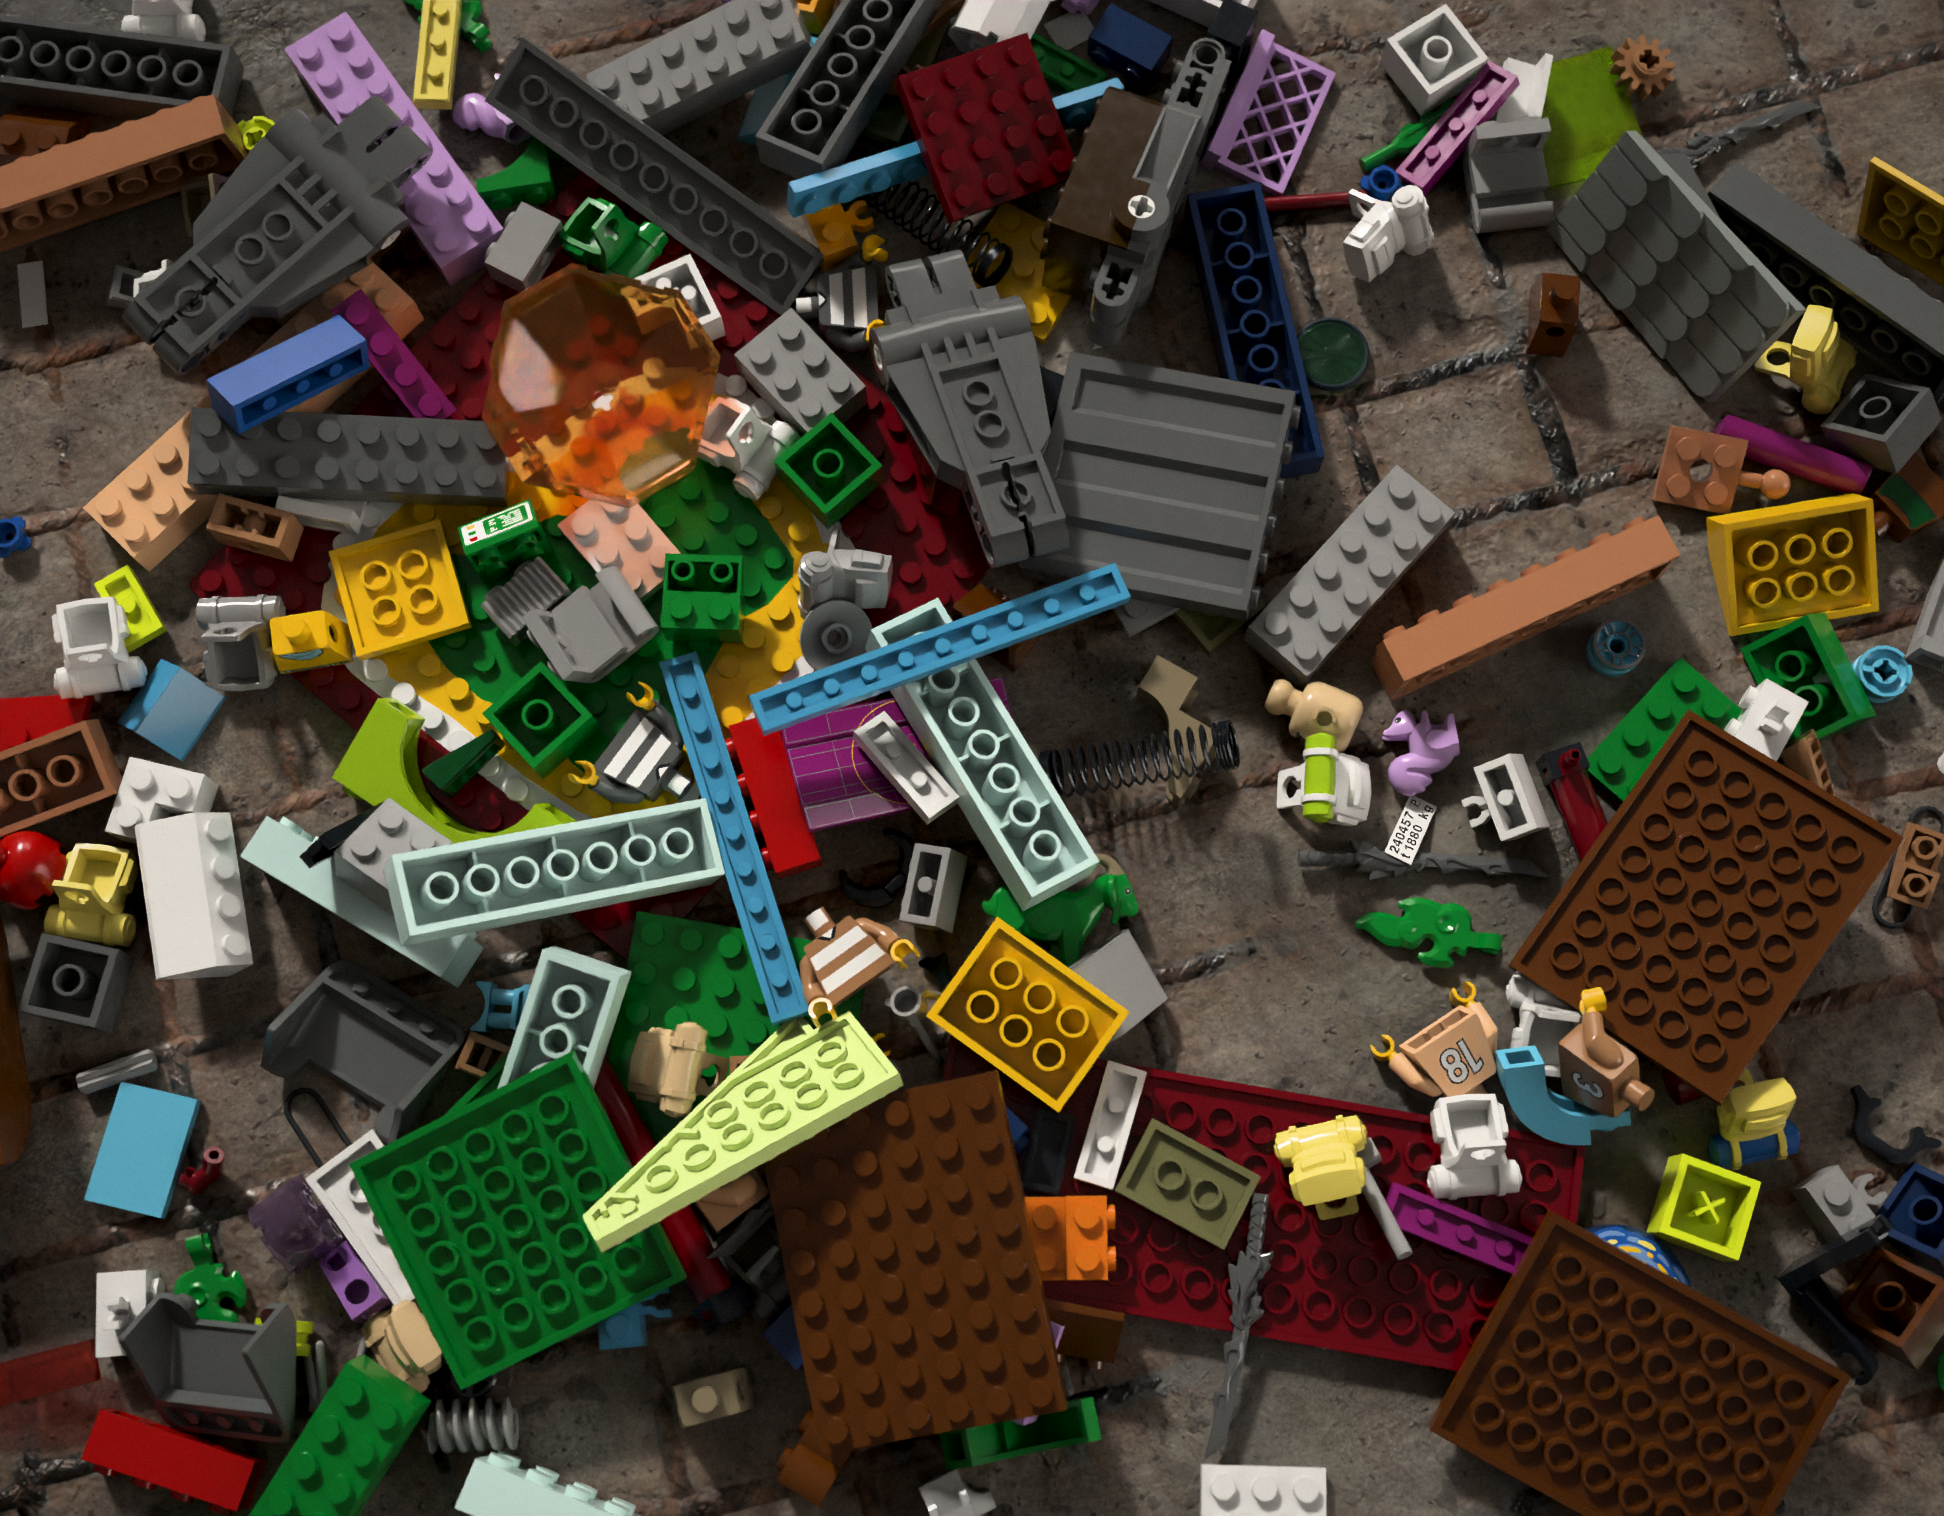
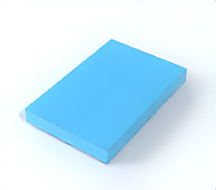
(143, 1150)

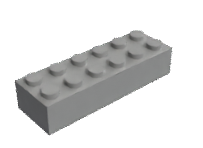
(707, 62)
(1348, 576)

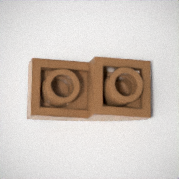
(1915, 866)

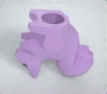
(474, 112)
(1429, 750)

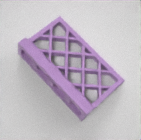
(1238, 108)

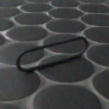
(1880, 920)
(294, 1125)

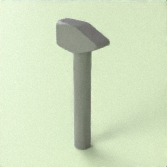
(1379, 1205)

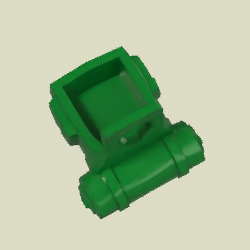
(609, 241)

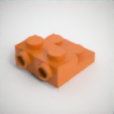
(1072, 1237)

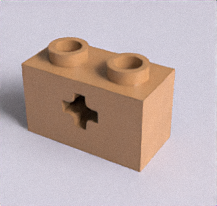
(255, 527)

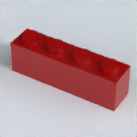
(775, 799)
(173, 1460)

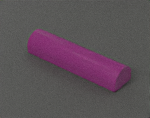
(1797, 456)

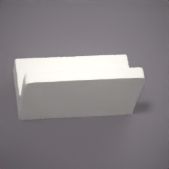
(1530, 94)
(325, 514)

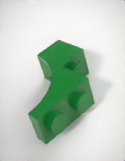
(526, 180)
(1008, 1439)

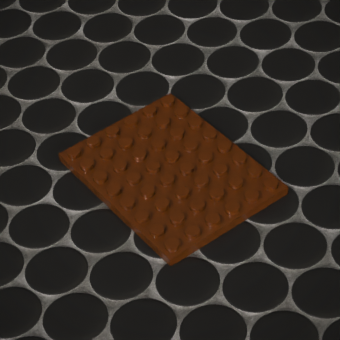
(1706, 904)
(915, 1269)
(1633, 1388)

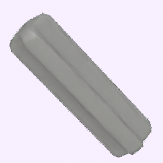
(116, 1071)

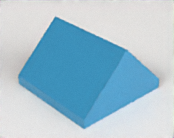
(172, 709)

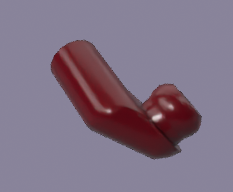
(211, 1170)

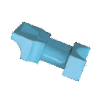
(494, 996)

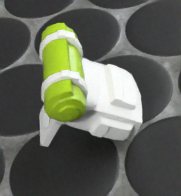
(1332, 784)

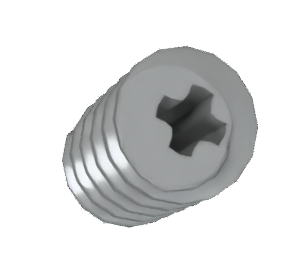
(473, 1426)

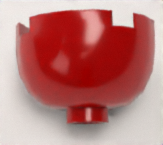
(29, 867)

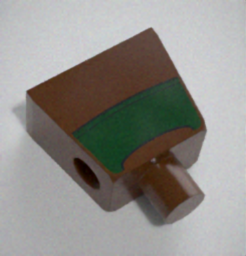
(1908, 501)

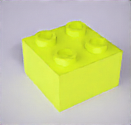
(1703, 1208)

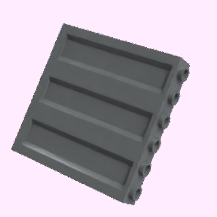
(1167, 481)

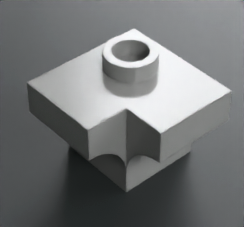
(952, 1497)

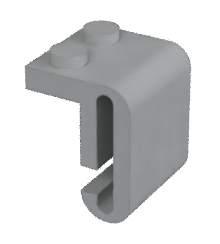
(1508, 175)
(592, 629)
(1123, 976)

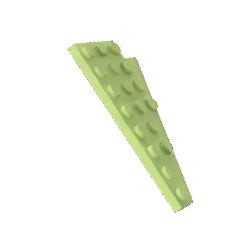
(769, 1104)

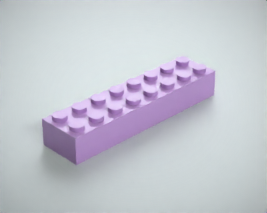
(439, 199)

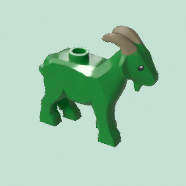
(1067, 916)

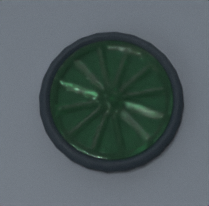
(1333, 353)

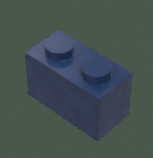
(1129, 46)

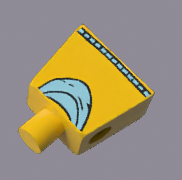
(306, 642)

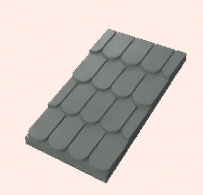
(1674, 265)

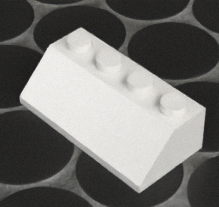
(193, 896)

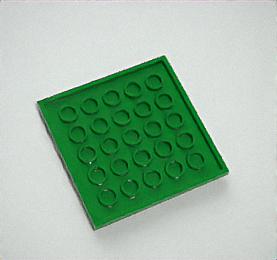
(697, 976)
(494, 1224)

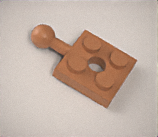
(1725, 460)

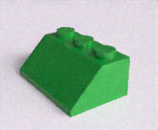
(1814, 666)

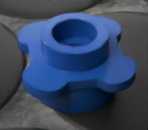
(1383, 175)
(19, 541)

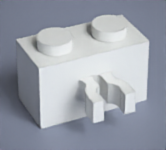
(1767, 718)
(1510, 798)
(118, 1302)

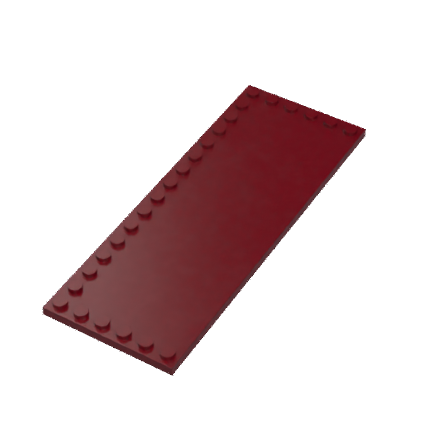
(1328, 1278)

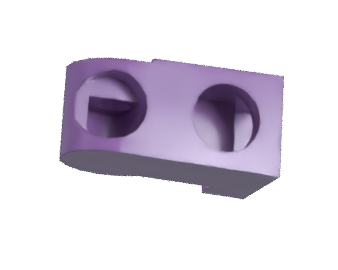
(354, 1283)

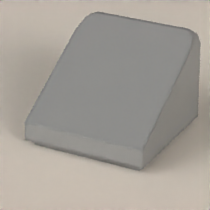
(121, 287)

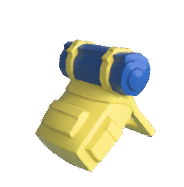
(1754, 1124)

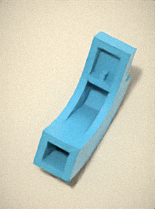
(1542, 1110)

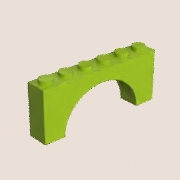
(385, 765)

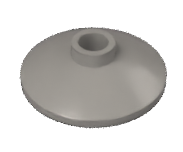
(851, 629)

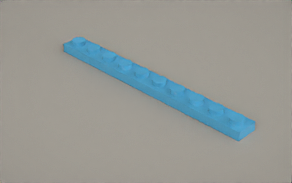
(907, 163)
(938, 649)
(735, 839)

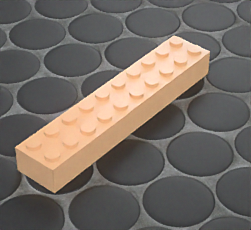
(150, 502)

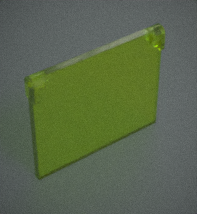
(1583, 115)

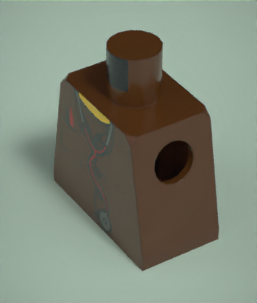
(1556, 305)

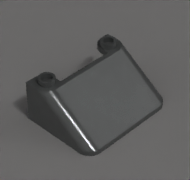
(367, 1041)
(214, 1372)

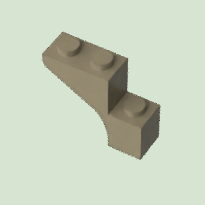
(1168, 692)

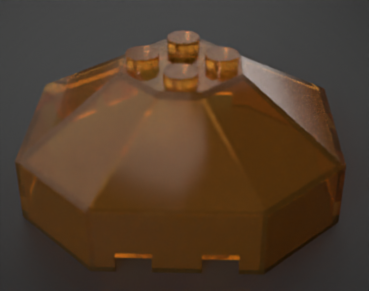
(611, 337)

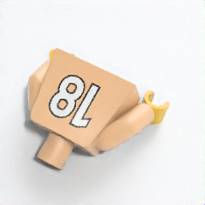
(1450, 1053)

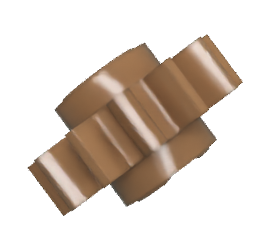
(1642, 68)

